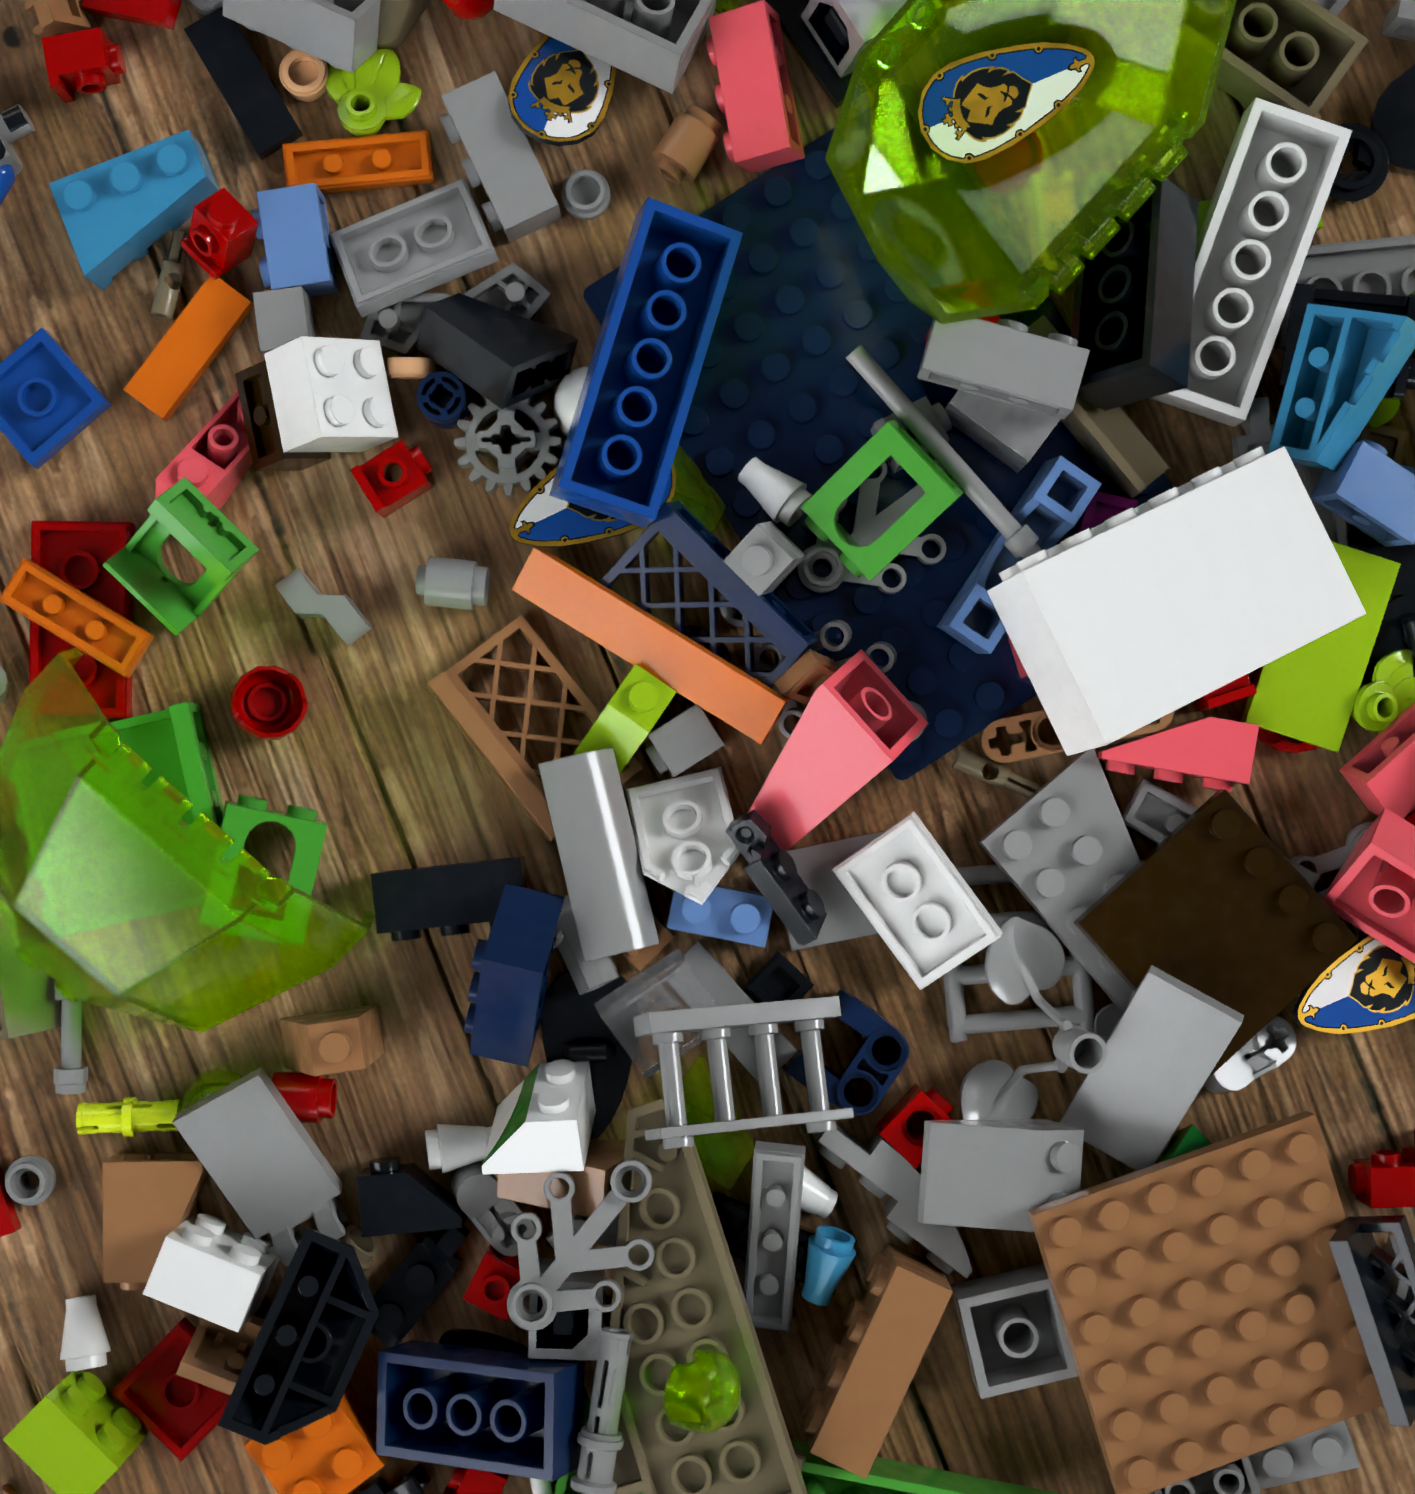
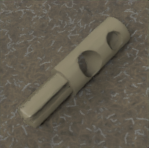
(166, 297)
(973, 765)

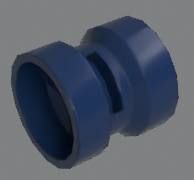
(446, 408)

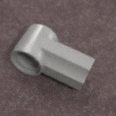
(588, 974)

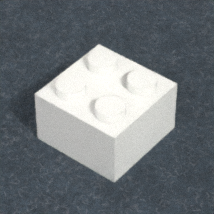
(331, 395)
(213, 1271)

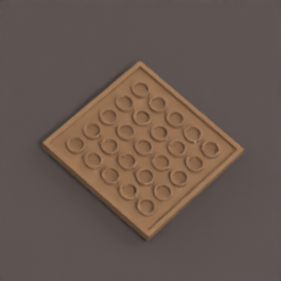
(1208, 1304)

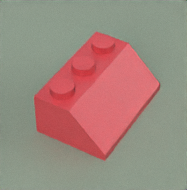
(1378, 884)

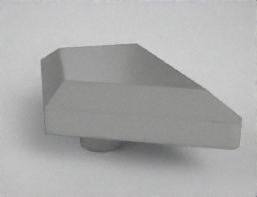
(512, 291)
(399, 324)

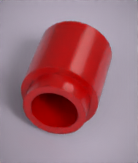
(308, 1095)

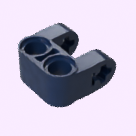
(863, 1063)

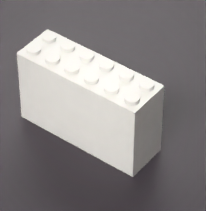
(1174, 599)

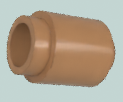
(687, 145)

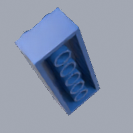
(646, 363)

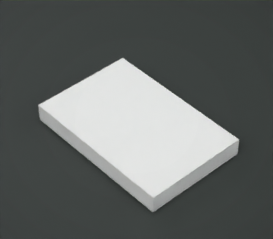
(917, 901)

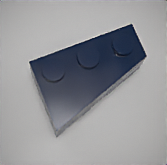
(512, 975)

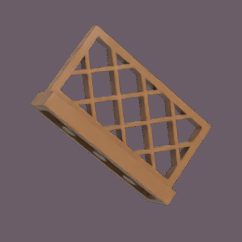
(493, 743)

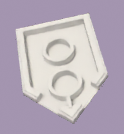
(683, 831)

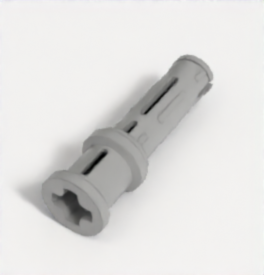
(601, 1436)

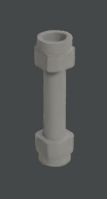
(70, 1076)

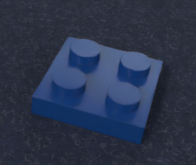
(45, 398)

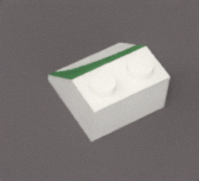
(544, 1122)

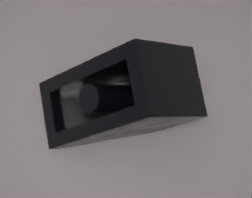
(403, 1200)

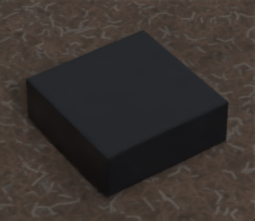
(778, 981)

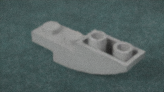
(890, 1173)
(1299, 1459)

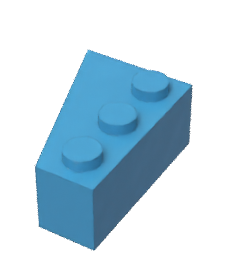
(132, 202)
(1338, 380)

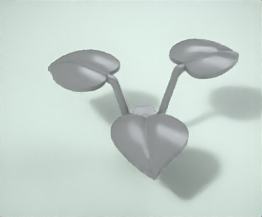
(1015, 967)

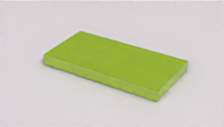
(1315, 686)

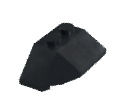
(305, 1343)

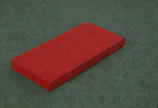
(76, 555)

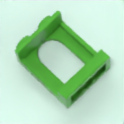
(887, 442)
(204, 533)
(301, 821)

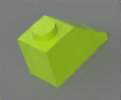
(628, 716)

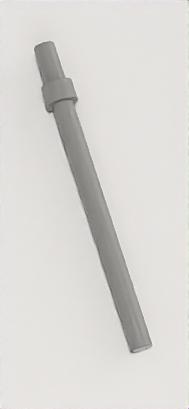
(1019, 539)

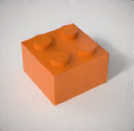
(325, 1455)

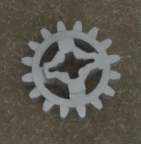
(485, 443)

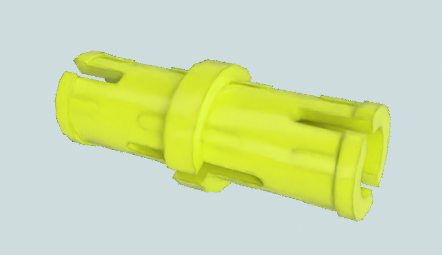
(127, 1116)

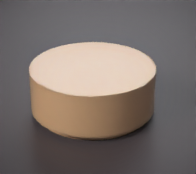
(303, 76)
(410, 368)

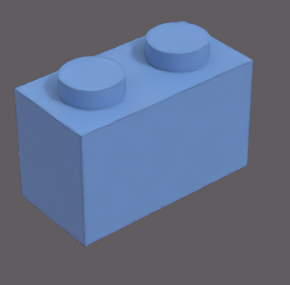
(296, 239)
(1371, 494)
(726, 915)

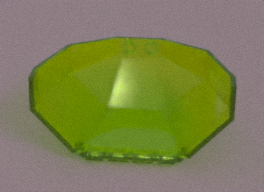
(1014, 225)
(126, 893)

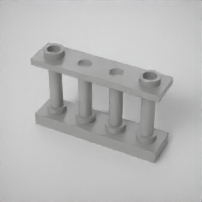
(715, 1028)

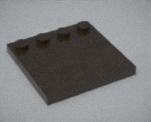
(1220, 916)

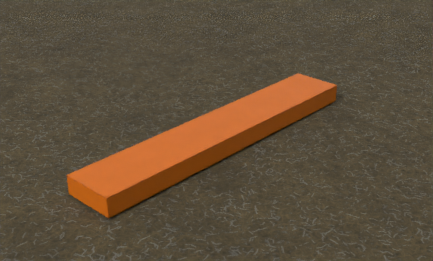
(650, 644)

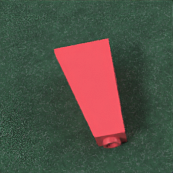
(839, 744)

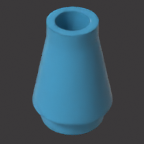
(827, 1261)

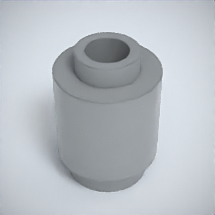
(453, 583)

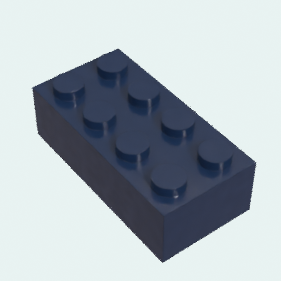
(480, 1409)

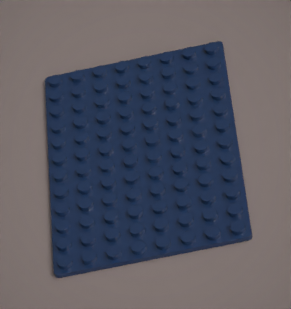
(786, 394)

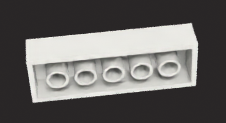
(1254, 253)

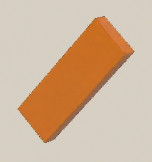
(361, 162)
(189, 347)
(76, 617)

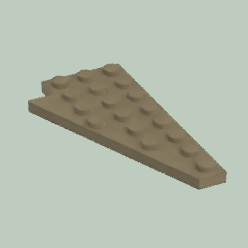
(684, 1305)

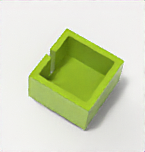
(76, 1435)

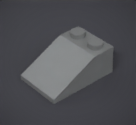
(996, 1170)

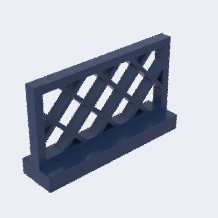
(706, 555)

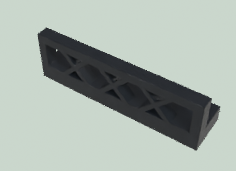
(1378, 1308)

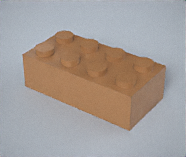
(875, 1359)

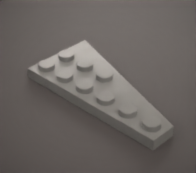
(1065, 854)

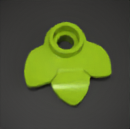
(373, 87)
(1390, 690)

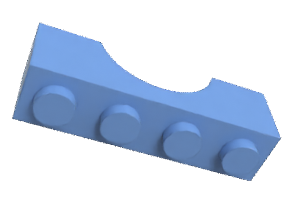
(1050, 509)

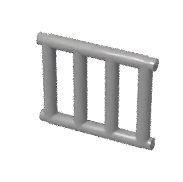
(960, 1024)

